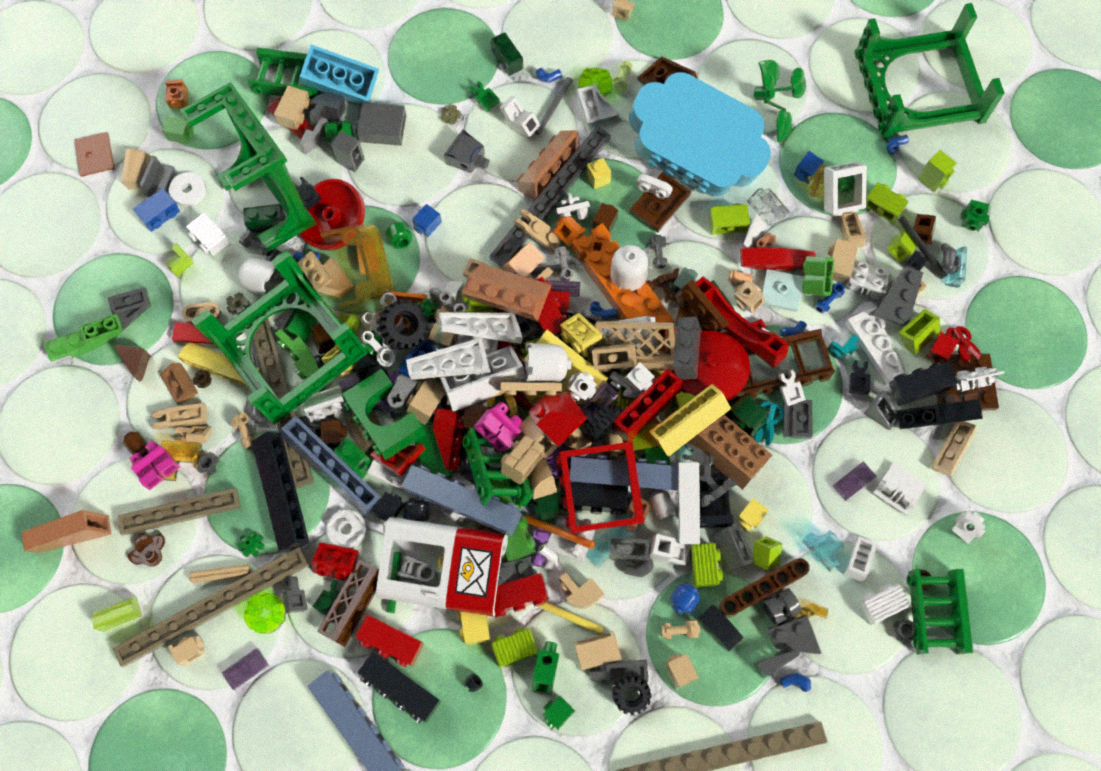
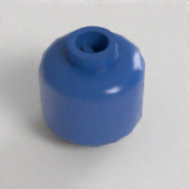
(685, 598)

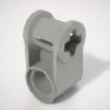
(402, 390)
(413, 571)

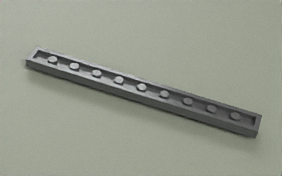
(552, 193)

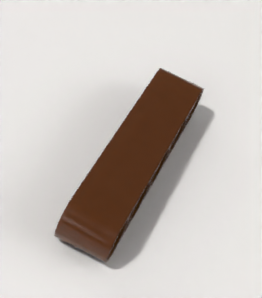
(772, 583)

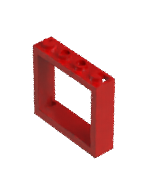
(633, 479)

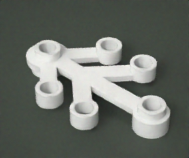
(384, 349)

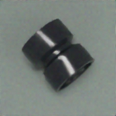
(366, 367)

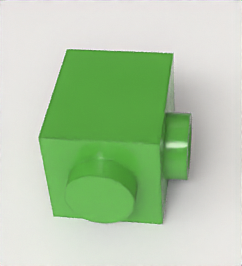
(177, 130)

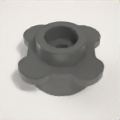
(204, 459)
(908, 626)

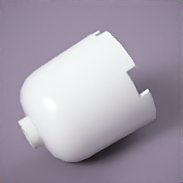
(629, 267)
(258, 276)
(546, 363)

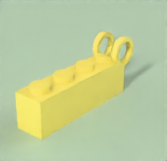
(475, 626)

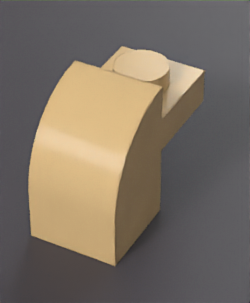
(580, 597)

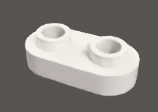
(655, 186)

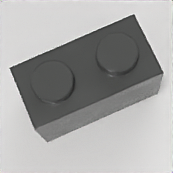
(347, 151)

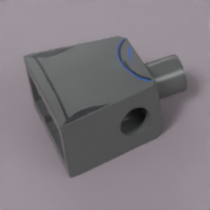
(466, 153)

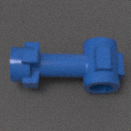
(837, 292)

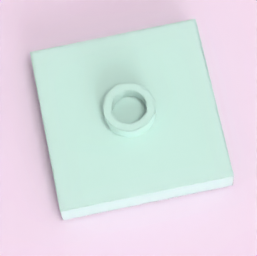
(782, 290)

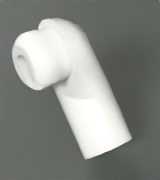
(877, 387)
(551, 557)

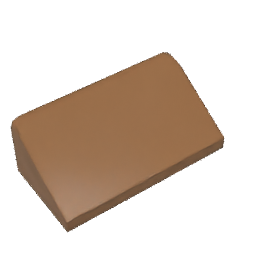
(178, 383)

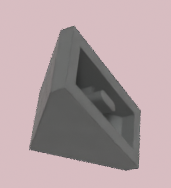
(882, 411)

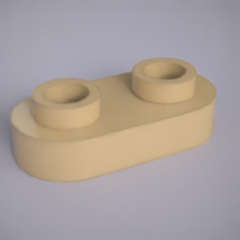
(199, 308)

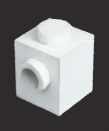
(639, 378)

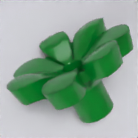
(429, 308)
(251, 544)

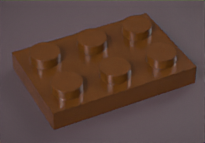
(657, 211)
(701, 307)

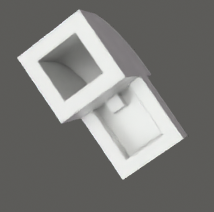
(517, 119)
(667, 550)

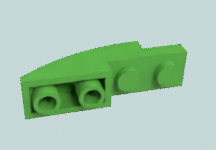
(86, 339)
(300, 354)

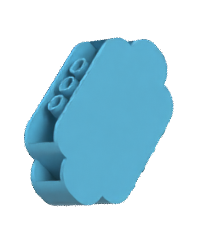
(698, 134)

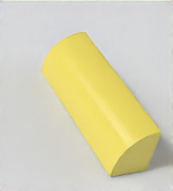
(211, 361)
(690, 420)

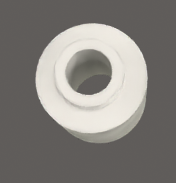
(662, 504)

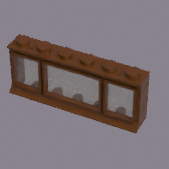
(805, 356)

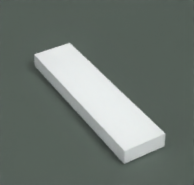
(689, 503)

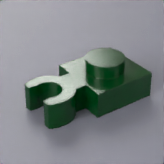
(326, 599)

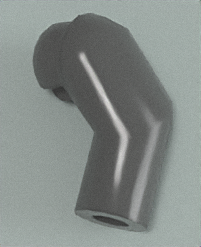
(256, 415)
(640, 570)

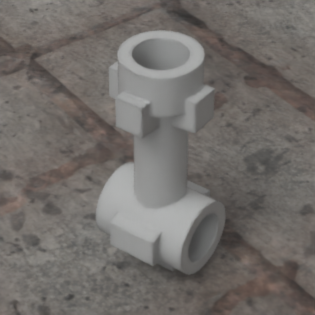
(567, 273)

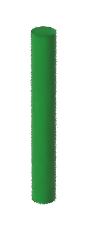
(395, 568)

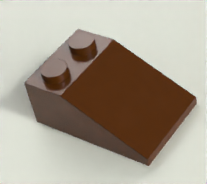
(661, 70)

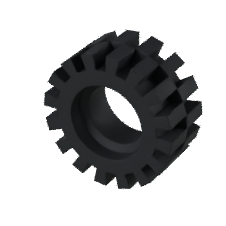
(599, 424)
(631, 706)

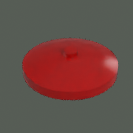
(338, 208)
(720, 363)

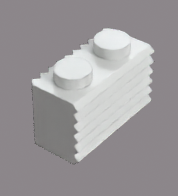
(208, 234)
(885, 603)

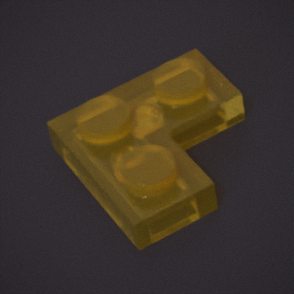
(182, 452)

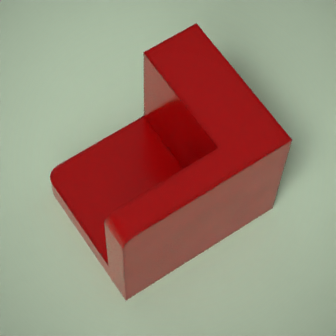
(942, 346)

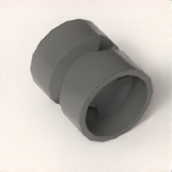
(784, 605)

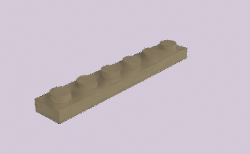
(179, 511)

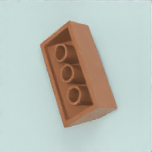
(548, 163)
(506, 291)

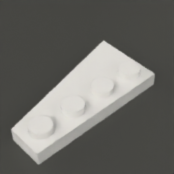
(484, 325)
(876, 344)
(451, 361)

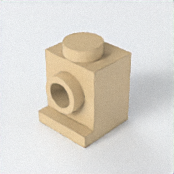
(187, 650)

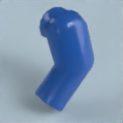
(548, 77)
(595, 308)

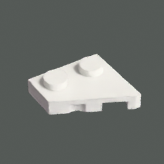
(594, 105)

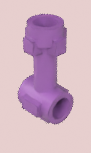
(541, 537)

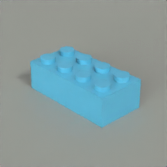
(338, 75)

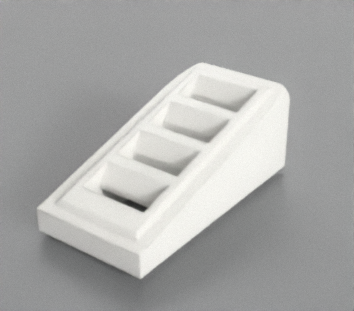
(857, 571)

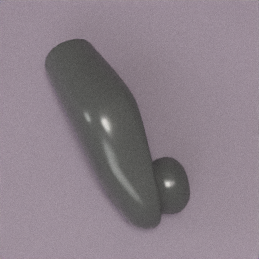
(949, 256)

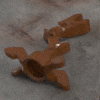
(662, 281)

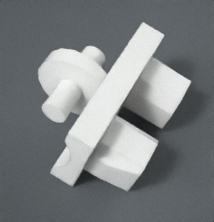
(580, 208)

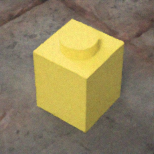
(598, 173)

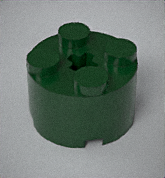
(747, 414)
(551, 505)

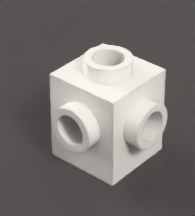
(574, 385)
(966, 533)

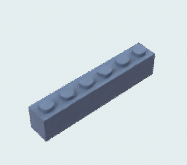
(330, 466)
(616, 472)
(461, 500)
(352, 723)

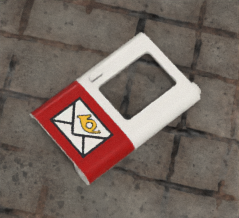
(468, 567)

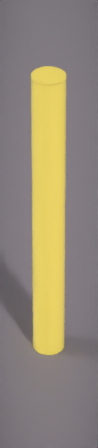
(572, 617)

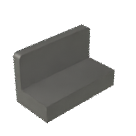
(156, 177)
(732, 548)

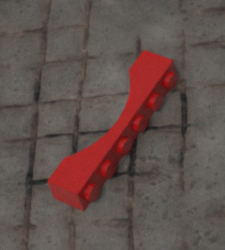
(763, 343)

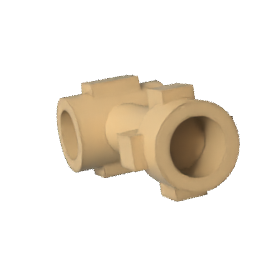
(238, 423)
(691, 630)

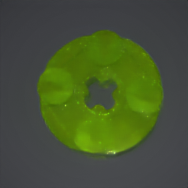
(598, 75)
(254, 608)

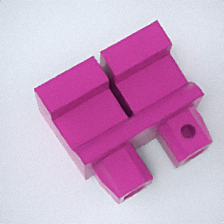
(499, 427)
(154, 465)

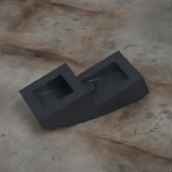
(721, 627)

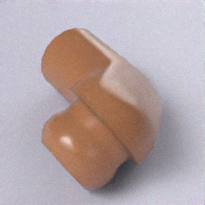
(767, 238)

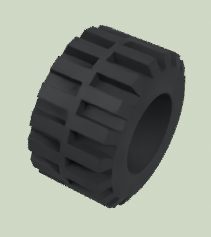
(417, 321)

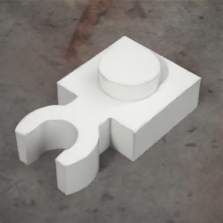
(792, 391)

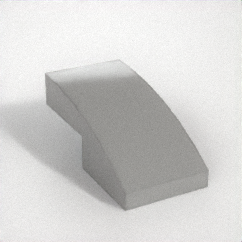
(312, 139)

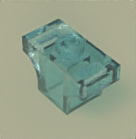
(824, 548)

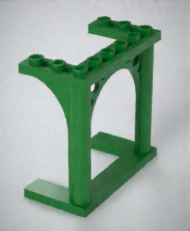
(891, 117)
(257, 158)
(253, 316)

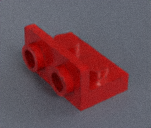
(334, 561)

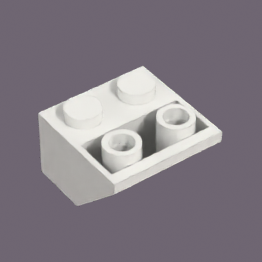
(325, 405)

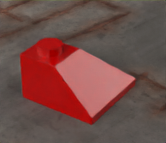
(557, 416)

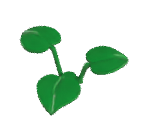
(766, 92)

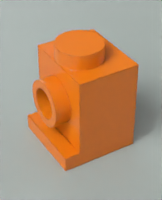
(176, 94)
(568, 230)

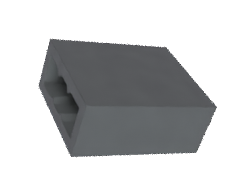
(381, 123)

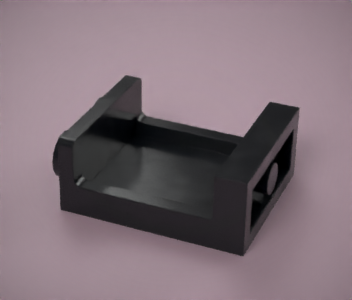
(718, 512)

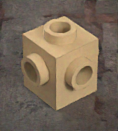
(749, 297)

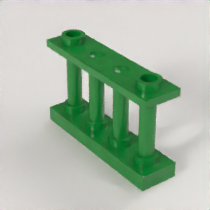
(282, 60)
(522, 492)
(959, 606)

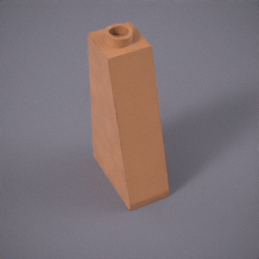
(66, 531)

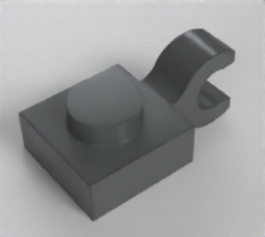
(294, 598)

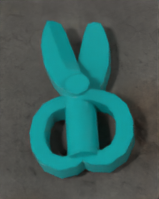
(768, 428)

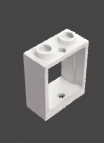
(831, 177)

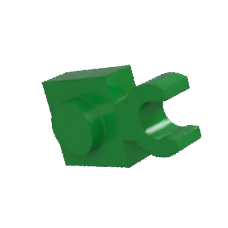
(485, 98)

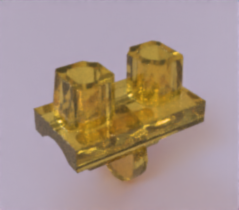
(817, 184)

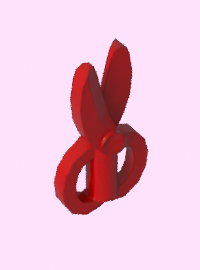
(964, 343)

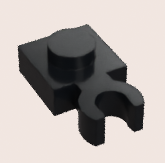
(308, 194)
(859, 381)

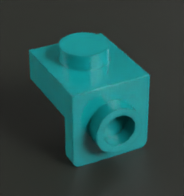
(841, 352)

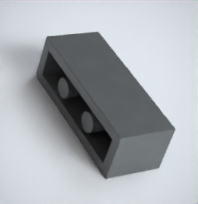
(687, 348)

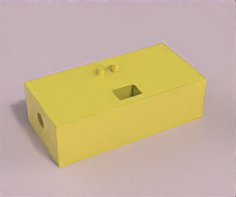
(578, 364)

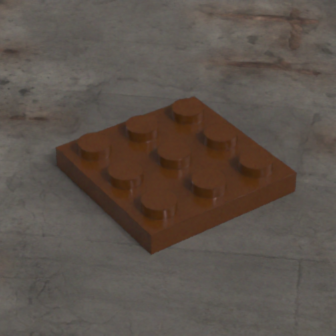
(986, 394)

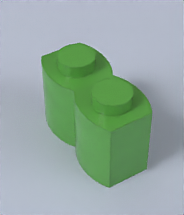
(818, 275)

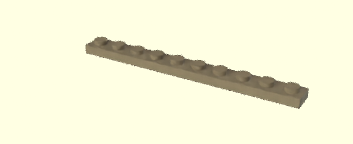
(276, 379)
(210, 607)
(739, 751)

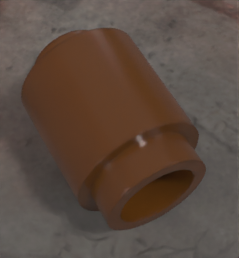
(135, 443)

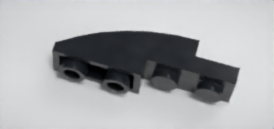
(940, 414)

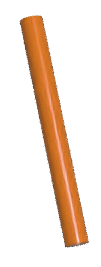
(560, 532)

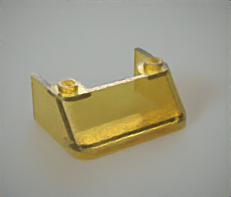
(373, 258)

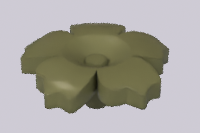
(450, 115)
(237, 304)

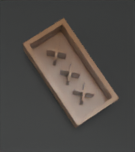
(732, 450)

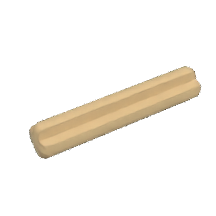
(219, 573)

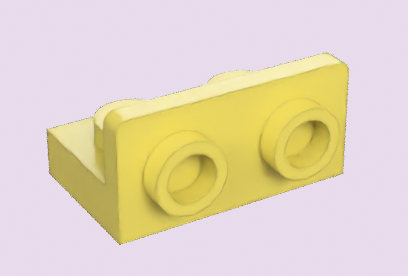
(580, 334)

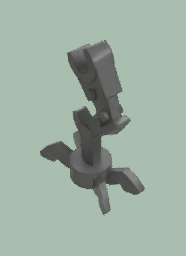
(699, 456)

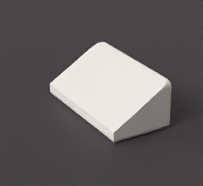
(754, 232)

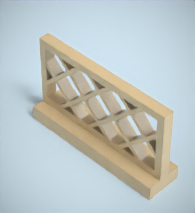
(649, 360)

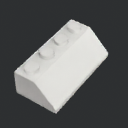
(475, 388)

